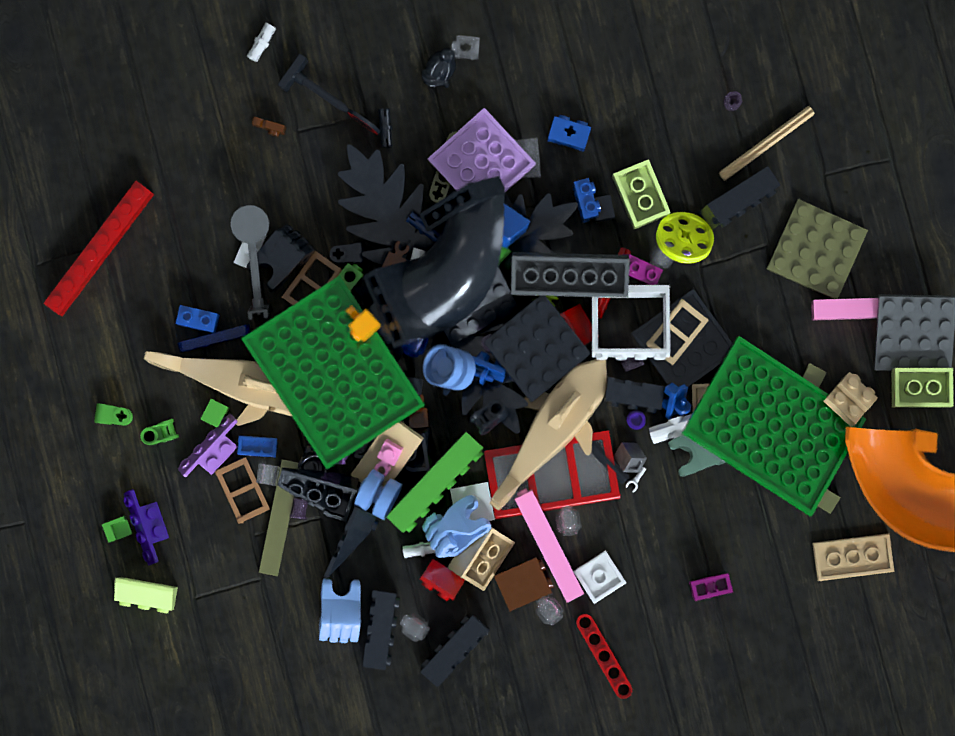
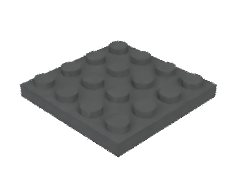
(914, 331)

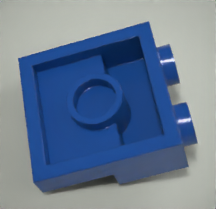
(584, 197)

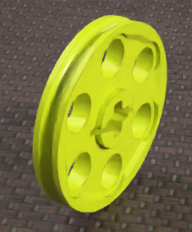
(680, 243)

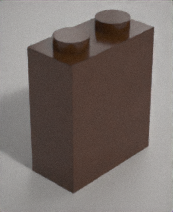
(524, 583)

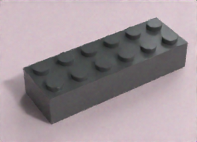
(570, 274)

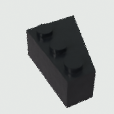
(634, 395)

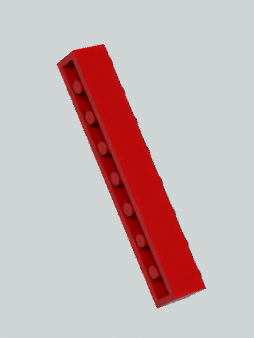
(98, 248)

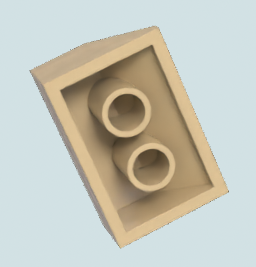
(482, 558)

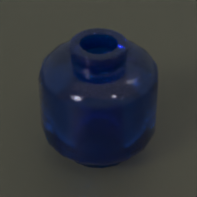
(415, 348)

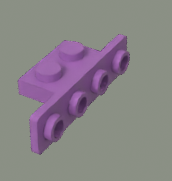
(212, 450)

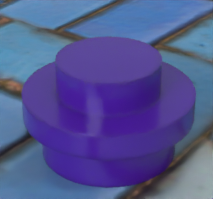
(636, 420)

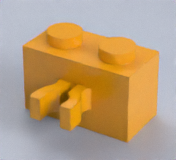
(364, 324)

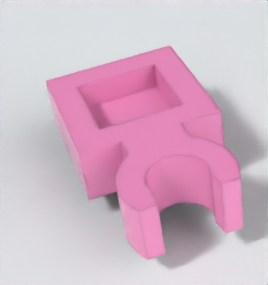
(389, 455)

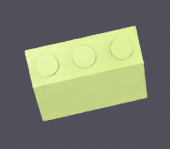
(145, 594)

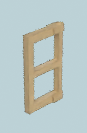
(682, 303)

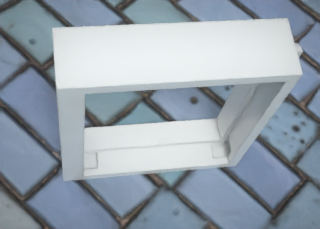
(636, 291)

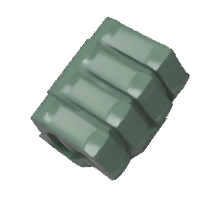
(699, 457)

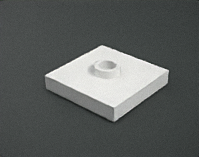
(482, 494)
(599, 577)

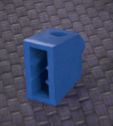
(514, 226)

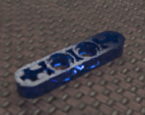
(214, 338)

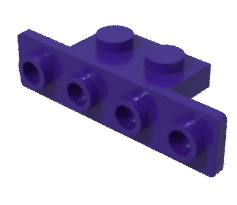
(148, 525)

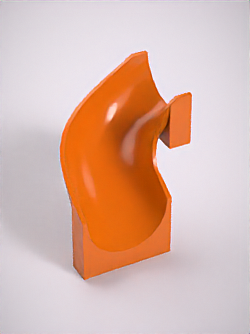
(904, 485)

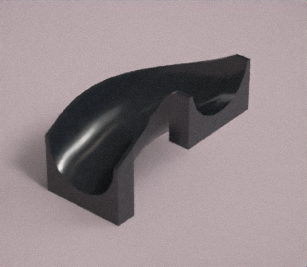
(453, 275)

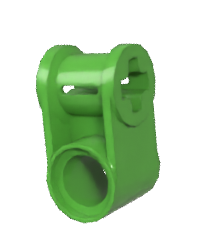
(110, 415)
(160, 432)

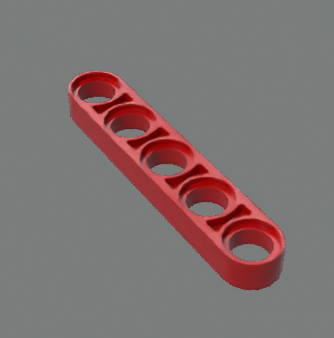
(603, 646)

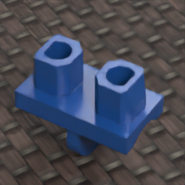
(487, 370)
(676, 401)

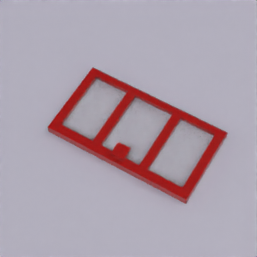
(563, 481)

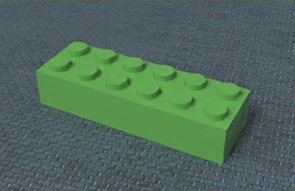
(435, 482)

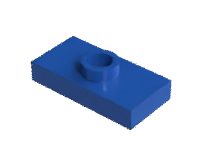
(257, 446)

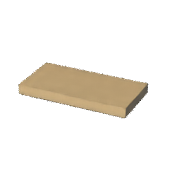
(398, 434)
(853, 557)

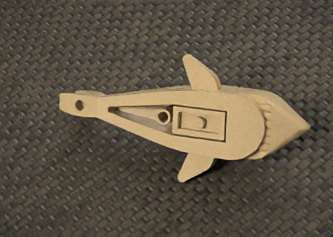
(234, 378)
(559, 419)

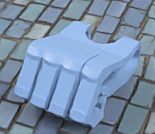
(455, 530)
(339, 613)

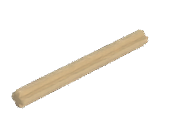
(766, 143)

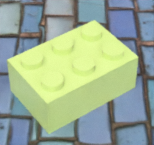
(641, 194)
(922, 387)

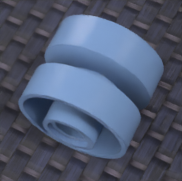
(449, 367)
(373, 492)

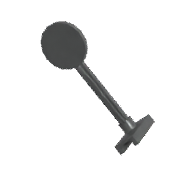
(250, 226)

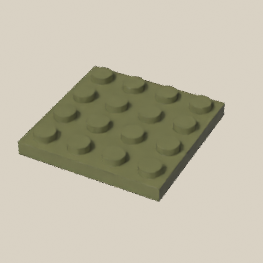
(817, 249)

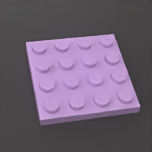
(481, 152)

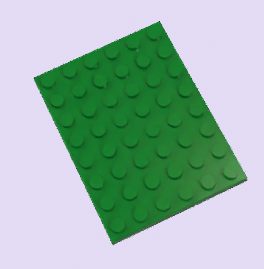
(329, 381)
(771, 426)

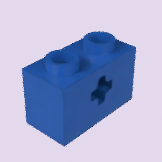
(559, 136)
(197, 319)

